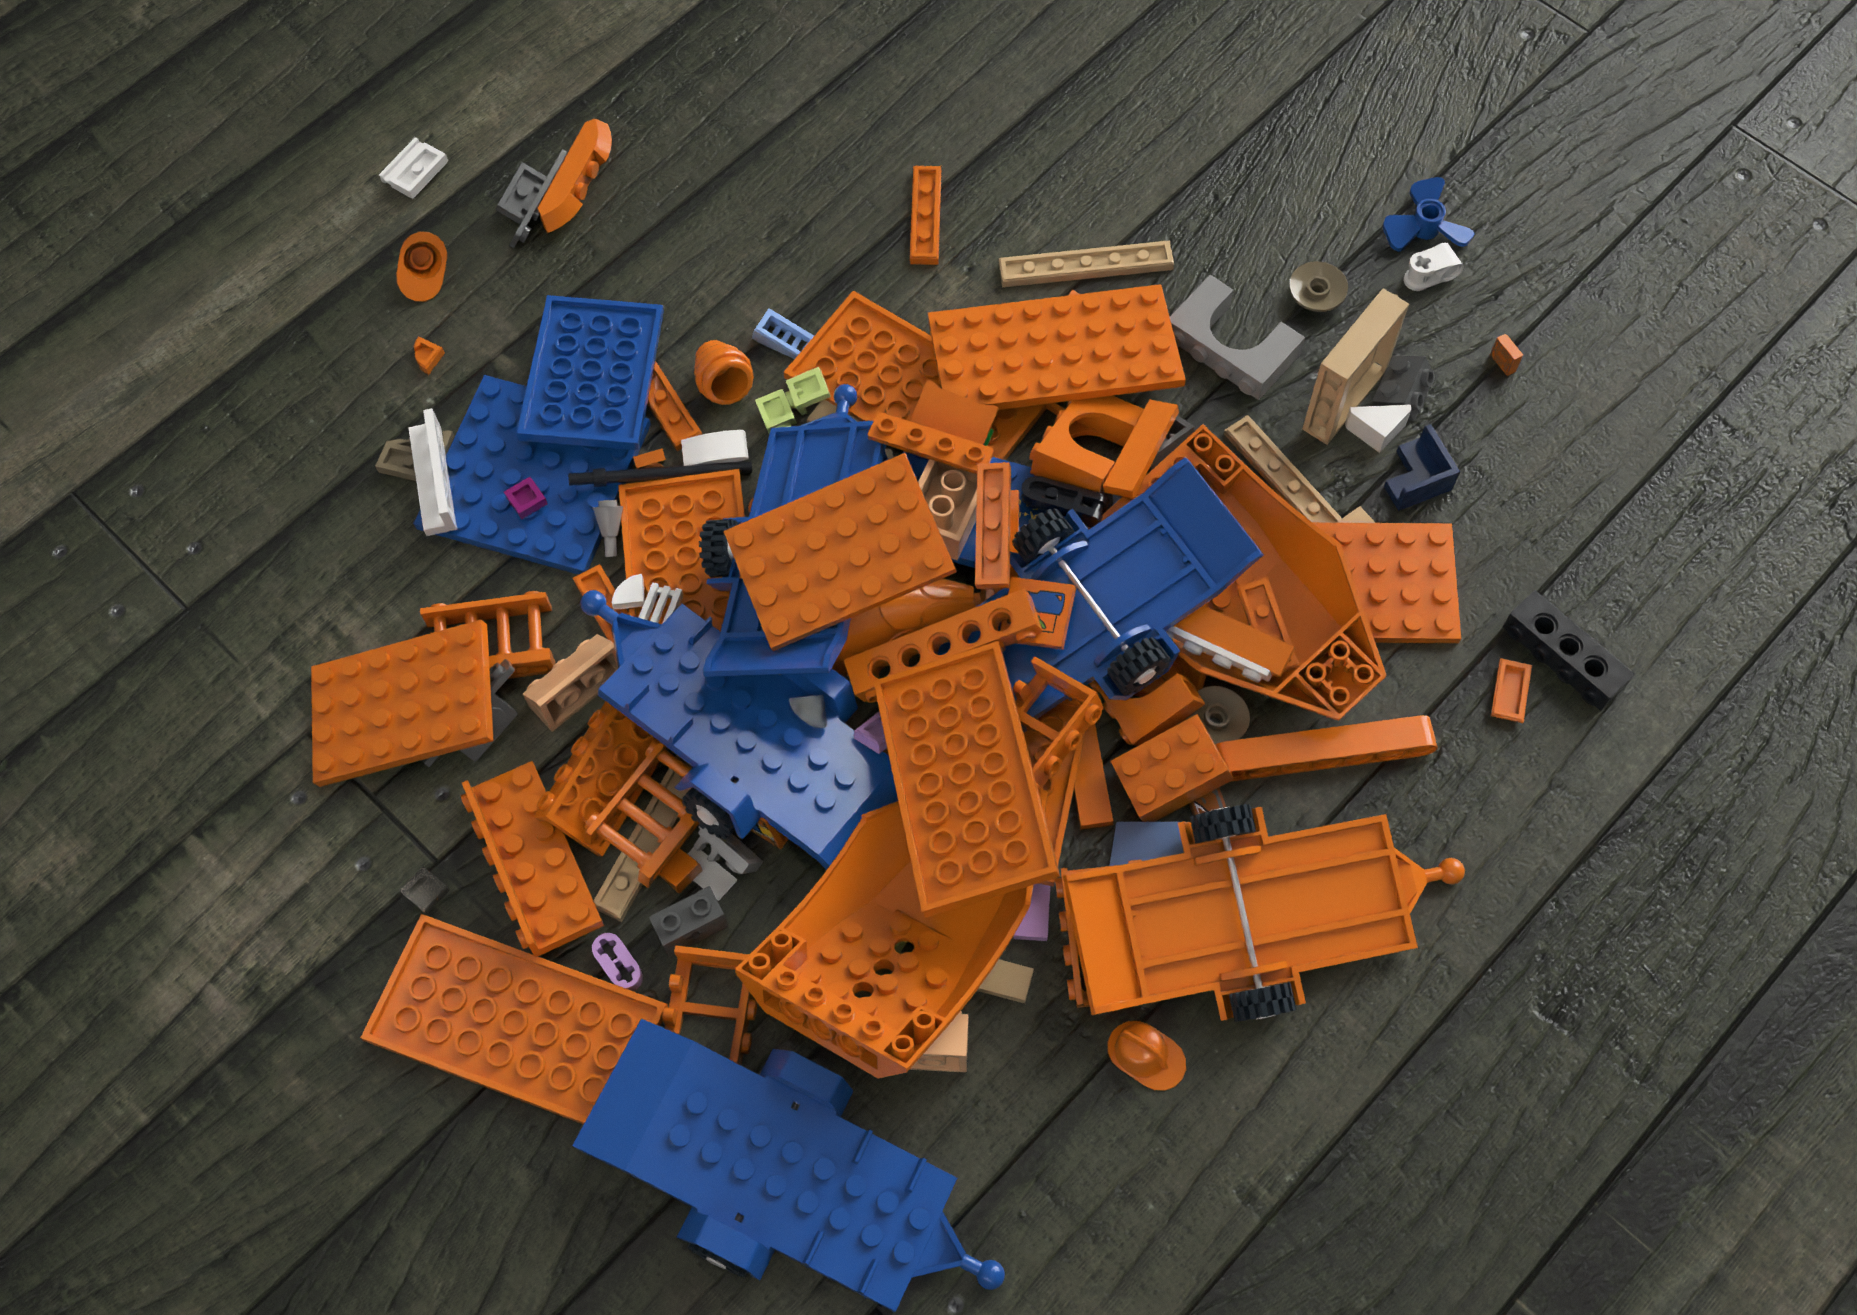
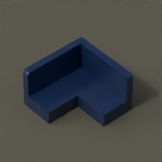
(1429, 471)

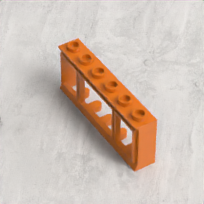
(1072, 733)
(679, 988)

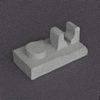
(737, 854)

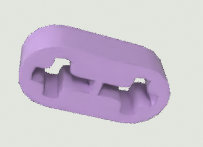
(623, 957)

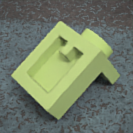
(806, 390)

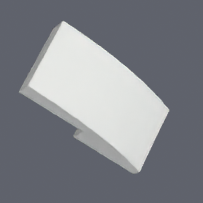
(715, 448)

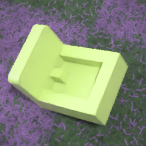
(775, 410)

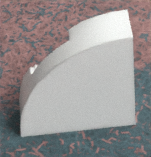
(629, 593)

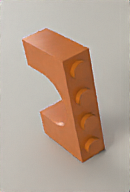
(1064, 460)
(1154, 713)

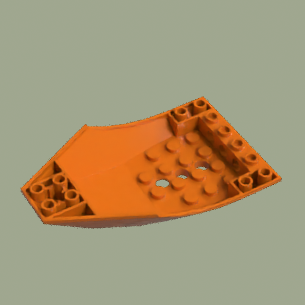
(1307, 579)
(849, 931)

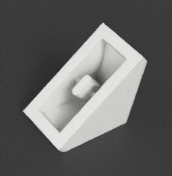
(1377, 423)

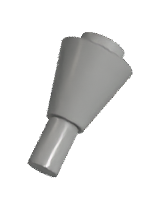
(608, 519)

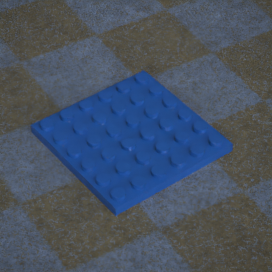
(490, 460)

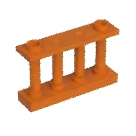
(995, 527)
(526, 663)
(669, 838)

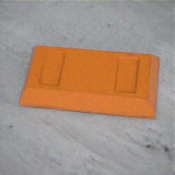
(1511, 690)

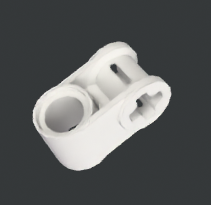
(1432, 267)

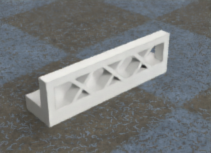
(432, 476)

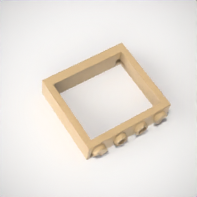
(1350, 367)

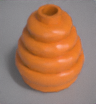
(722, 372)

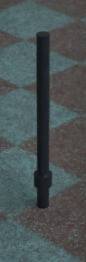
(600, 477)

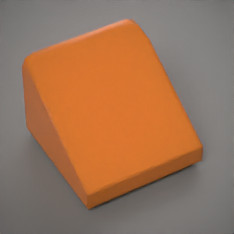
(680, 871)

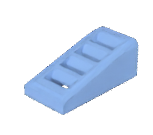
(780, 323)

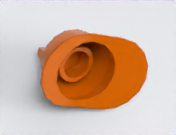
(421, 266)
(1147, 1055)

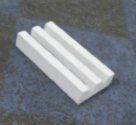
(664, 594)

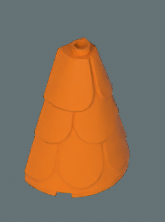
(906, 615)

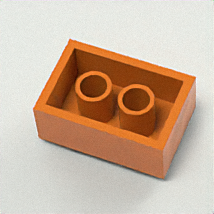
(1171, 770)

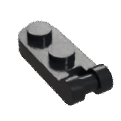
(1052, 494)

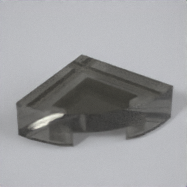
(810, 709)

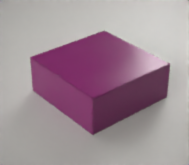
(525, 497)

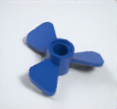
(1427, 219)

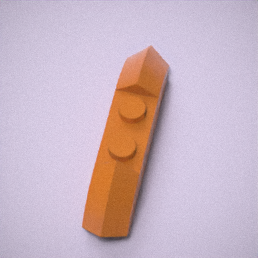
(575, 174)

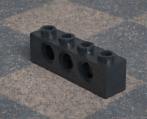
(1564, 634)

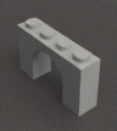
(1250, 369)

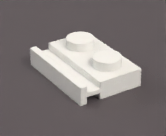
(413, 168)

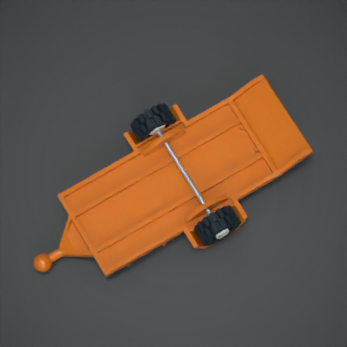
(1248, 919)

